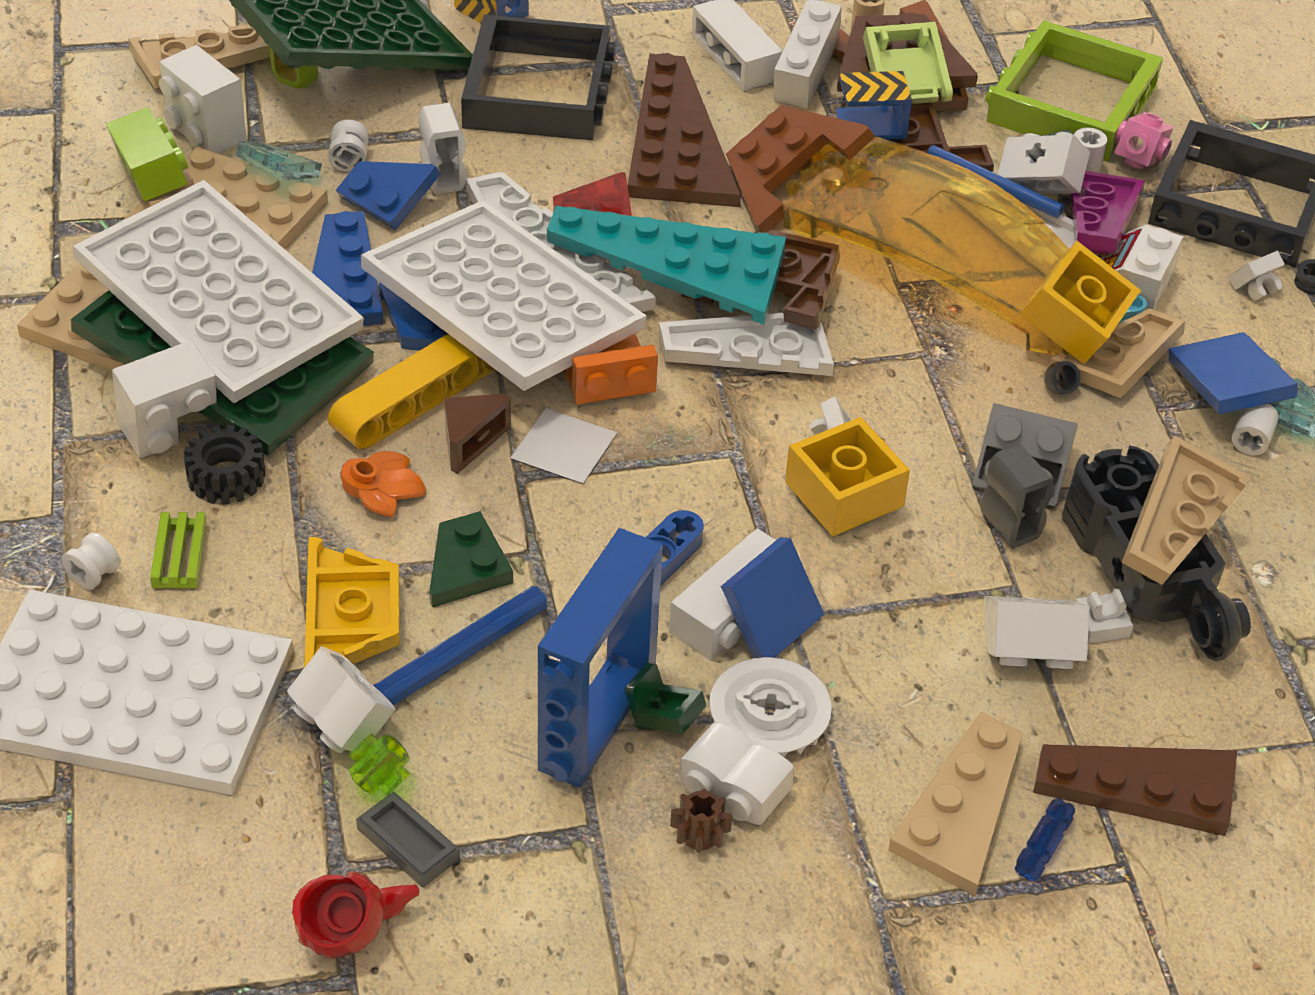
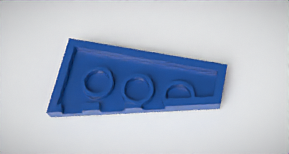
(339, 264)

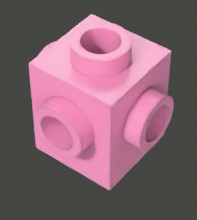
(1153, 134)

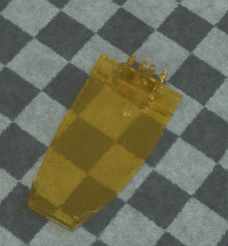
(934, 222)

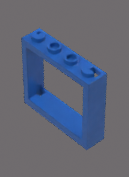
(614, 603)

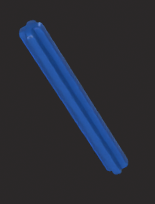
(462, 645)

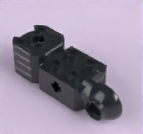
(1102, 515)

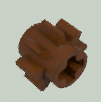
(701, 820)

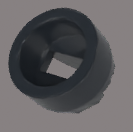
(1065, 374)

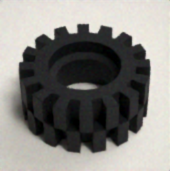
(225, 481)

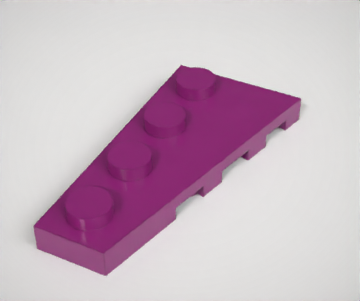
(1104, 210)

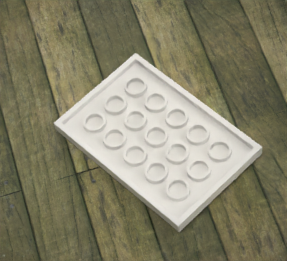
(219, 280)
(503, 293)
(136, 690)

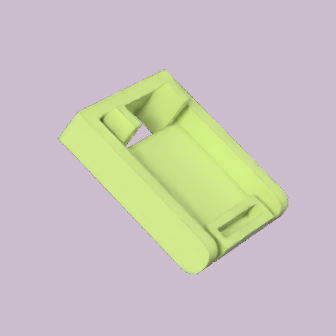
(922, 66)

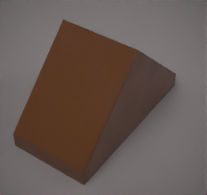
(474, 425)

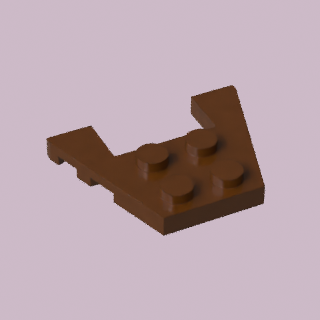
(856, 60)
(926, 130)
(805, 277)

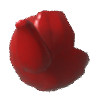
(345, 913)

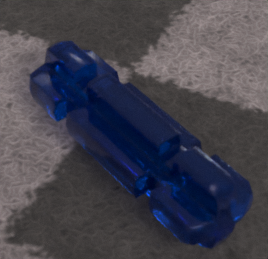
(1044, 839)

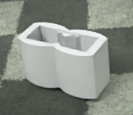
(443, 146)
(339, 700)
(742, 772)

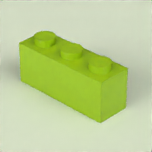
(148, 153)

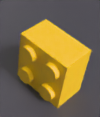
(1080, 302)
(847, 476)

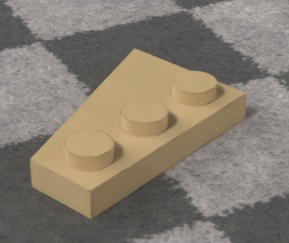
(1128, 352)

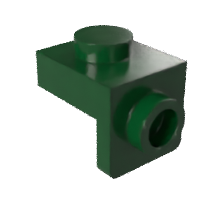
(662, 705)

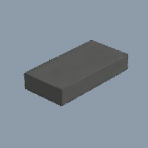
(408, 839)

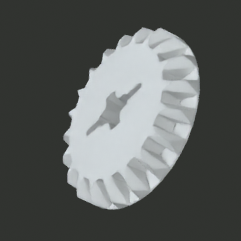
(798, 696)

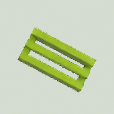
(180, 525)

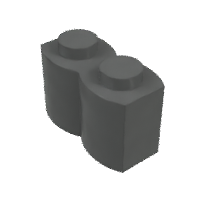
(1016, 496)

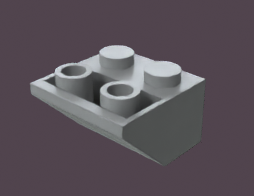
(1042, 436)

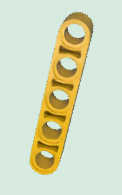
(406, 391)

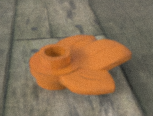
(381, 481)

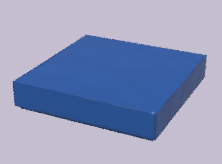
(772, 599)

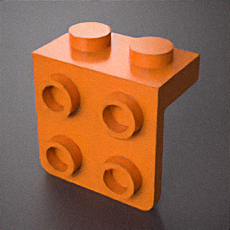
(614, 372)

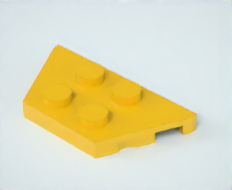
(350, 603)

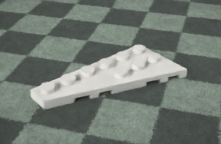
(516, 204)

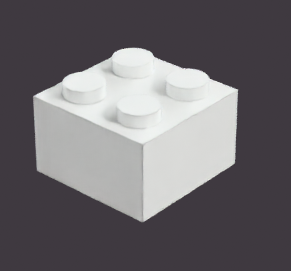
(202, 100)

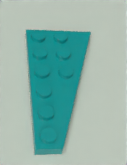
(687, 258)

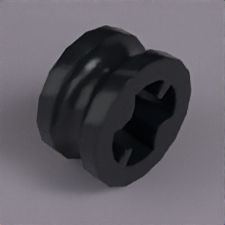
(1306, 276)

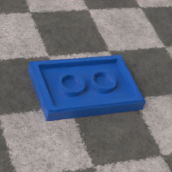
(1232, 373)

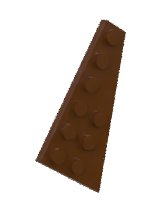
(675, 141)

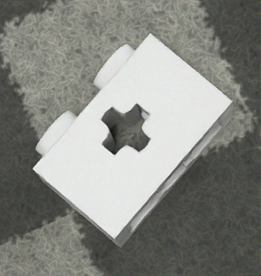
(1045, 162)

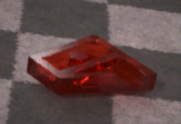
(601, 195)

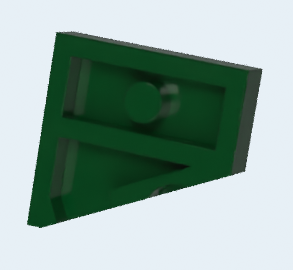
(467, 560)

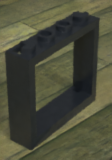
(545, 39)
(1225, 225)

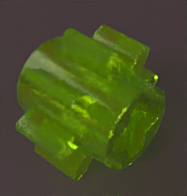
(379, 764)

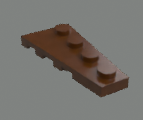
(1153, 783)

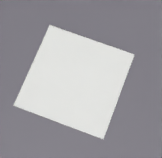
(564, 445)

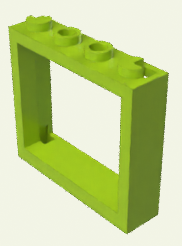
(1079, 49)

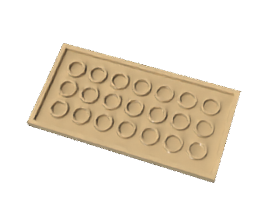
(273, 204)

